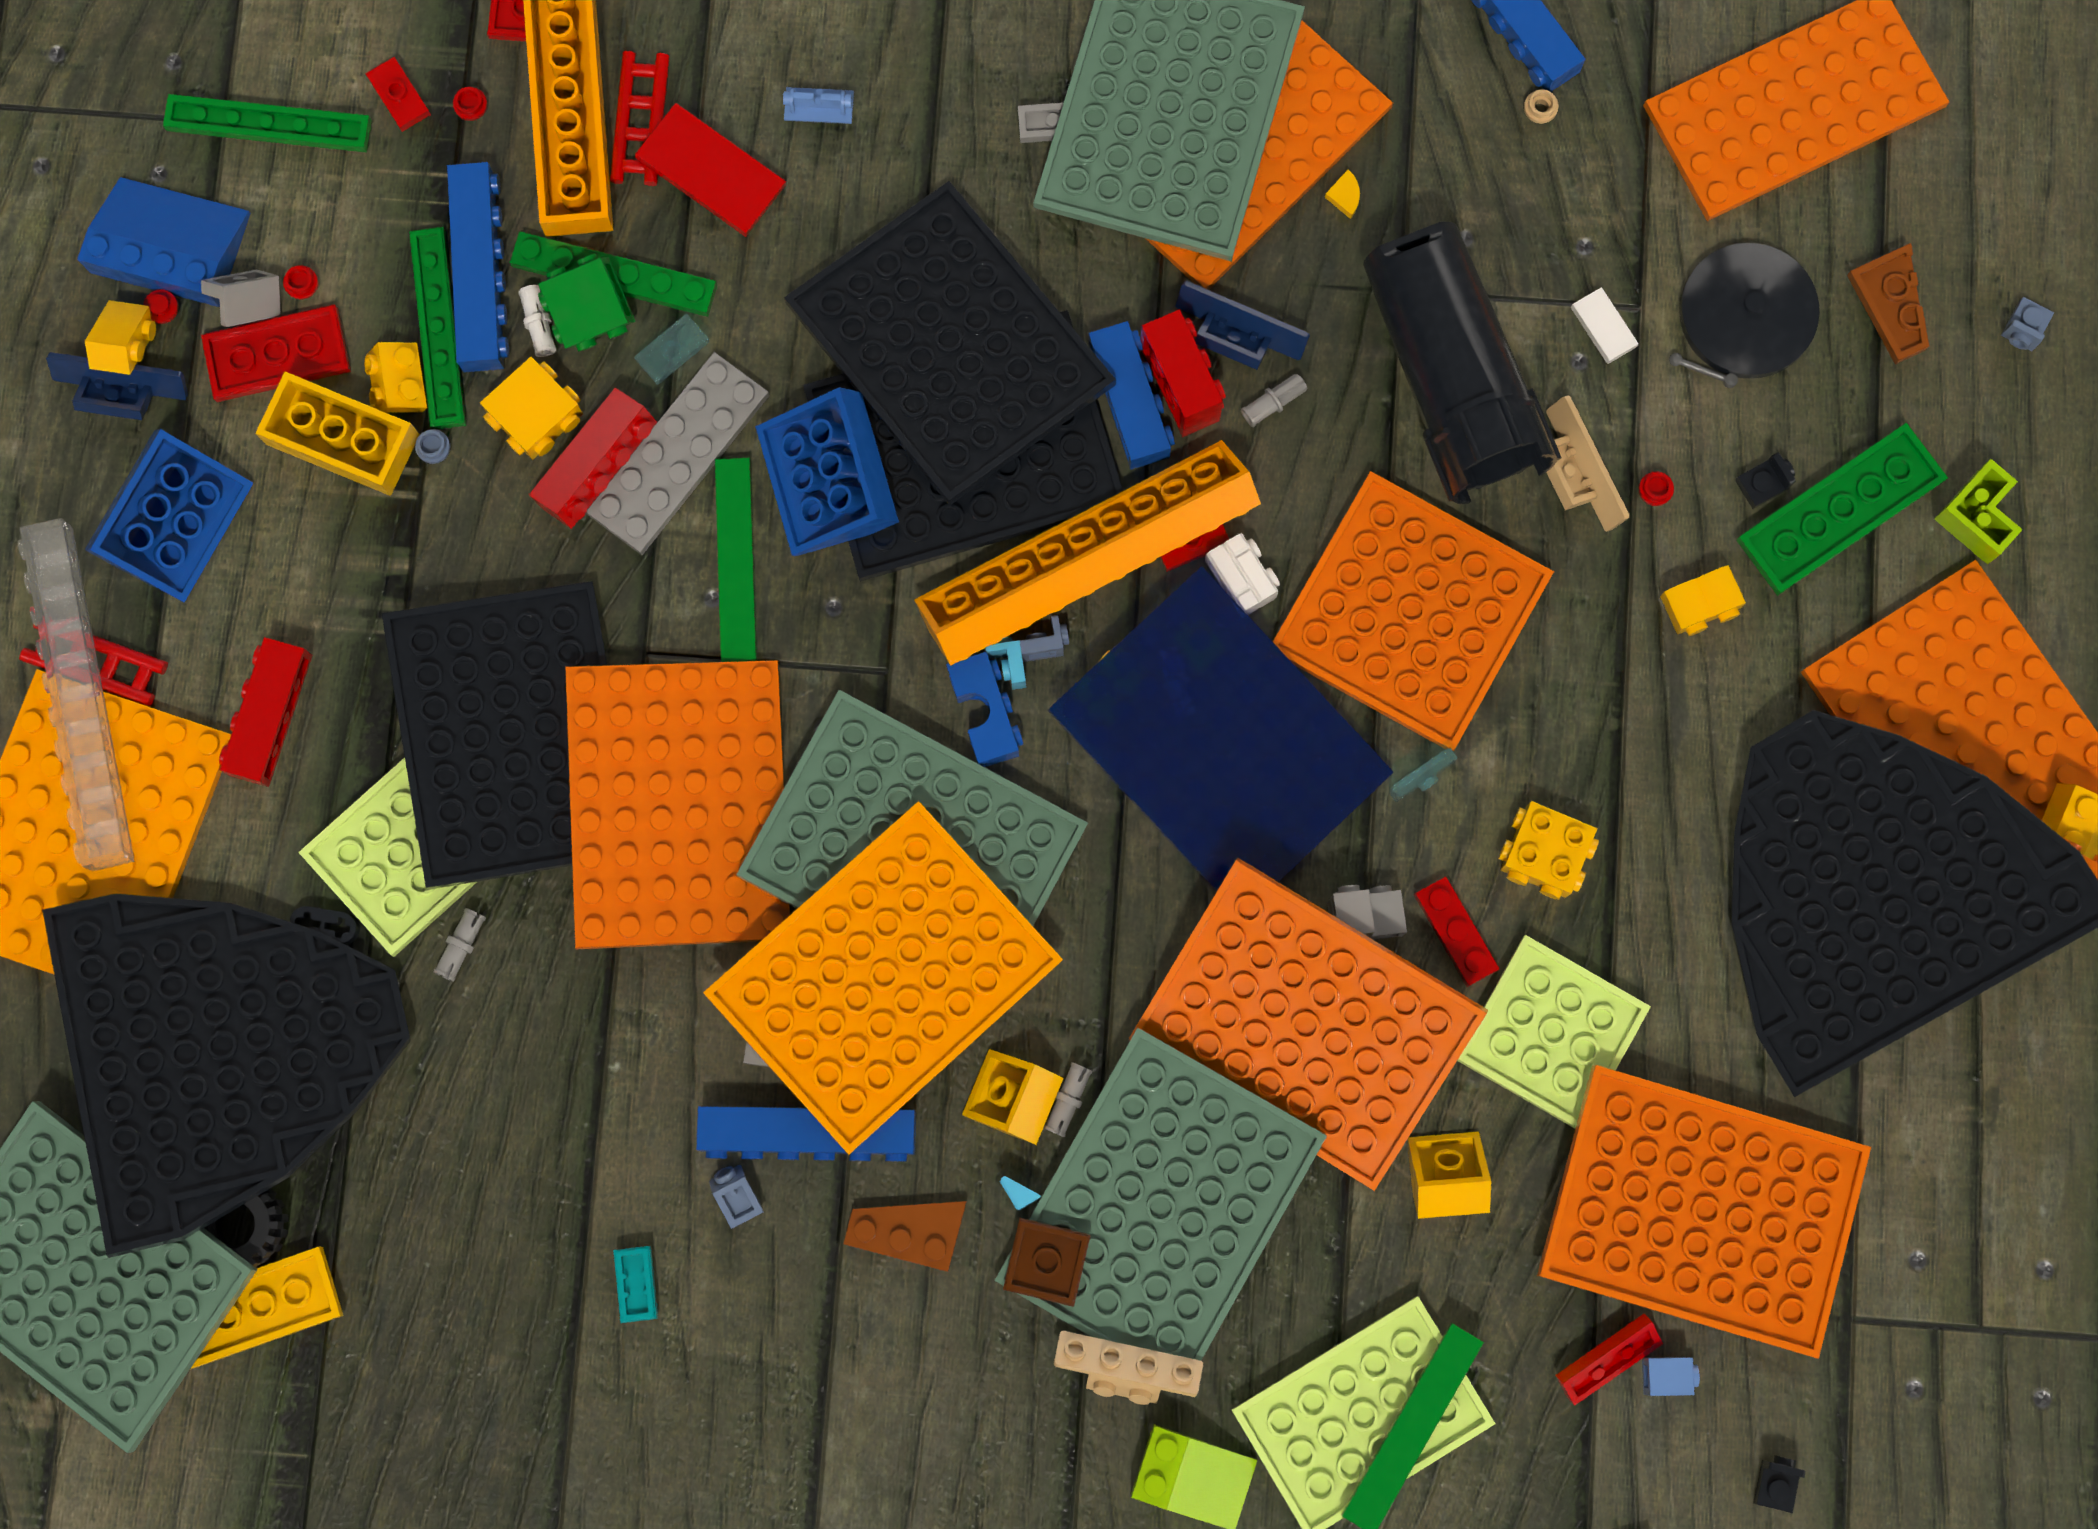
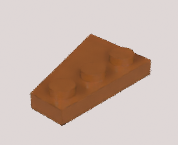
(1892, 302)
(908, 1232)

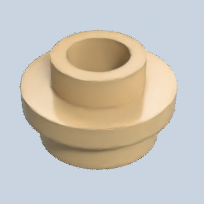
(1541, 97)

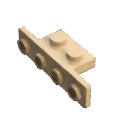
(1580, 472)
(1127, 1369)

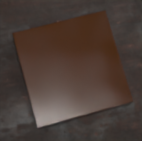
(1046, 1262)

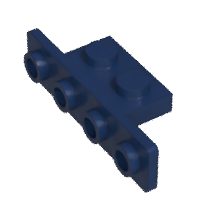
(1237, 329)
(115, 392)

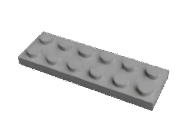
(678, 453)

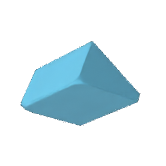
(1019, 1194)

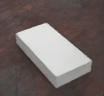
(1604, 325)

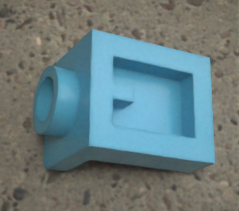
(1013, 666)

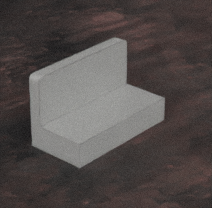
(245, 296)

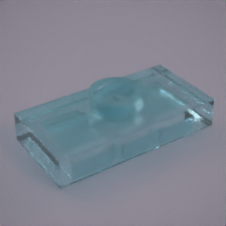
(671, 349)
(1424, 776)

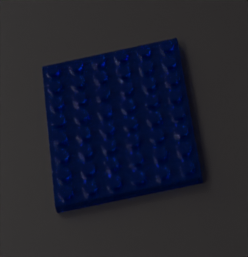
(1219, 736)

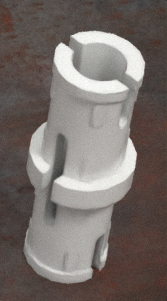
(537, 321)

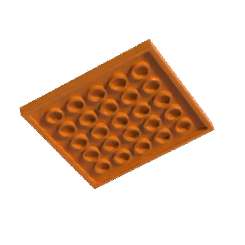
(1411, 611)

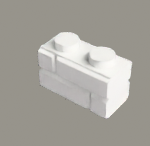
(1242, 574)

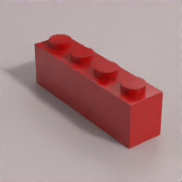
(593, 458)
(265, 711)

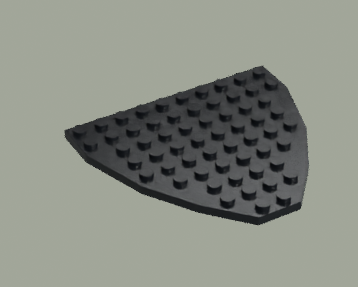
(1884, 891)
(210, 1052)

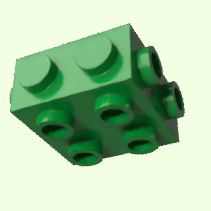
(585, 303)

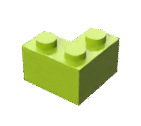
(1974, 514)

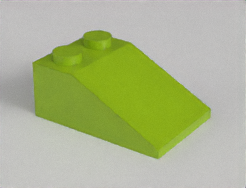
(1193, 1478)

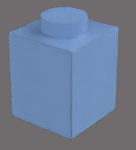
(1669, 1376)

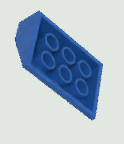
(163, 239)
(827, 472)
(169, 515)

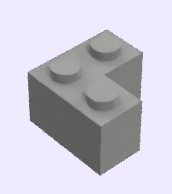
(1373, 913)

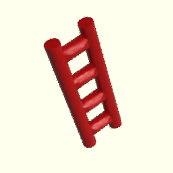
(627, 101)
(116, 653)

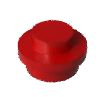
(470, 103)
(300, 282)
(162, 306)
(1656, 488)

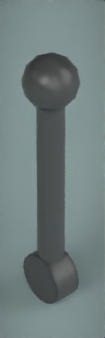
(1729, 380)

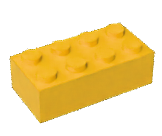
(337, 433)

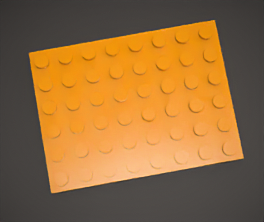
(166, 784)
(883, 977)

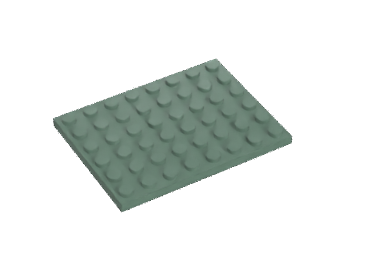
(1170, 118)
(867, 774)
(1179, 1198)
(90, 1326)

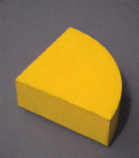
(1345, 194)

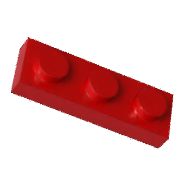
(1456, 931)
(1609, 1359)

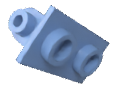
(818, 105)

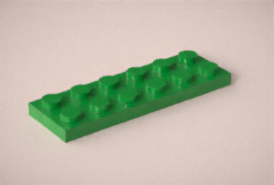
(1842, 509)

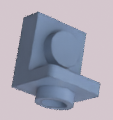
(2027, 325)
(1040, 646)
(735, 1195)

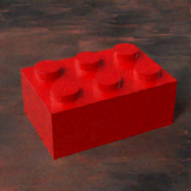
(1182, 372)

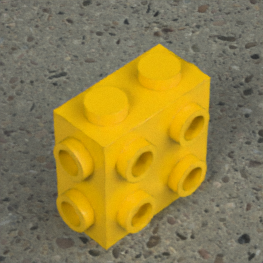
(532, 408)
(1548, 850)

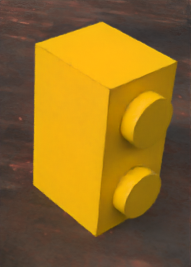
(119, 337)

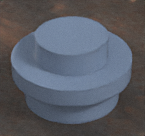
(432, 446)

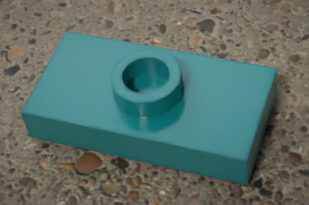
(635, 1284)

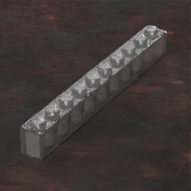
(75, 695)

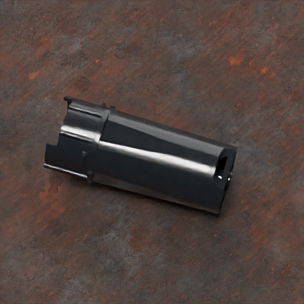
(1458, 362)

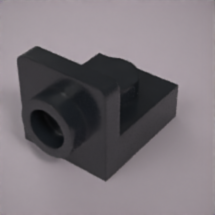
(1766, 480)
(1778, 1484)

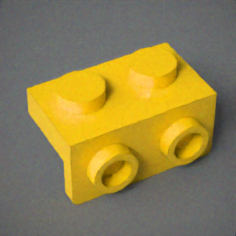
(395, 377)

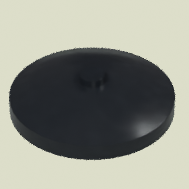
(1749, 310)

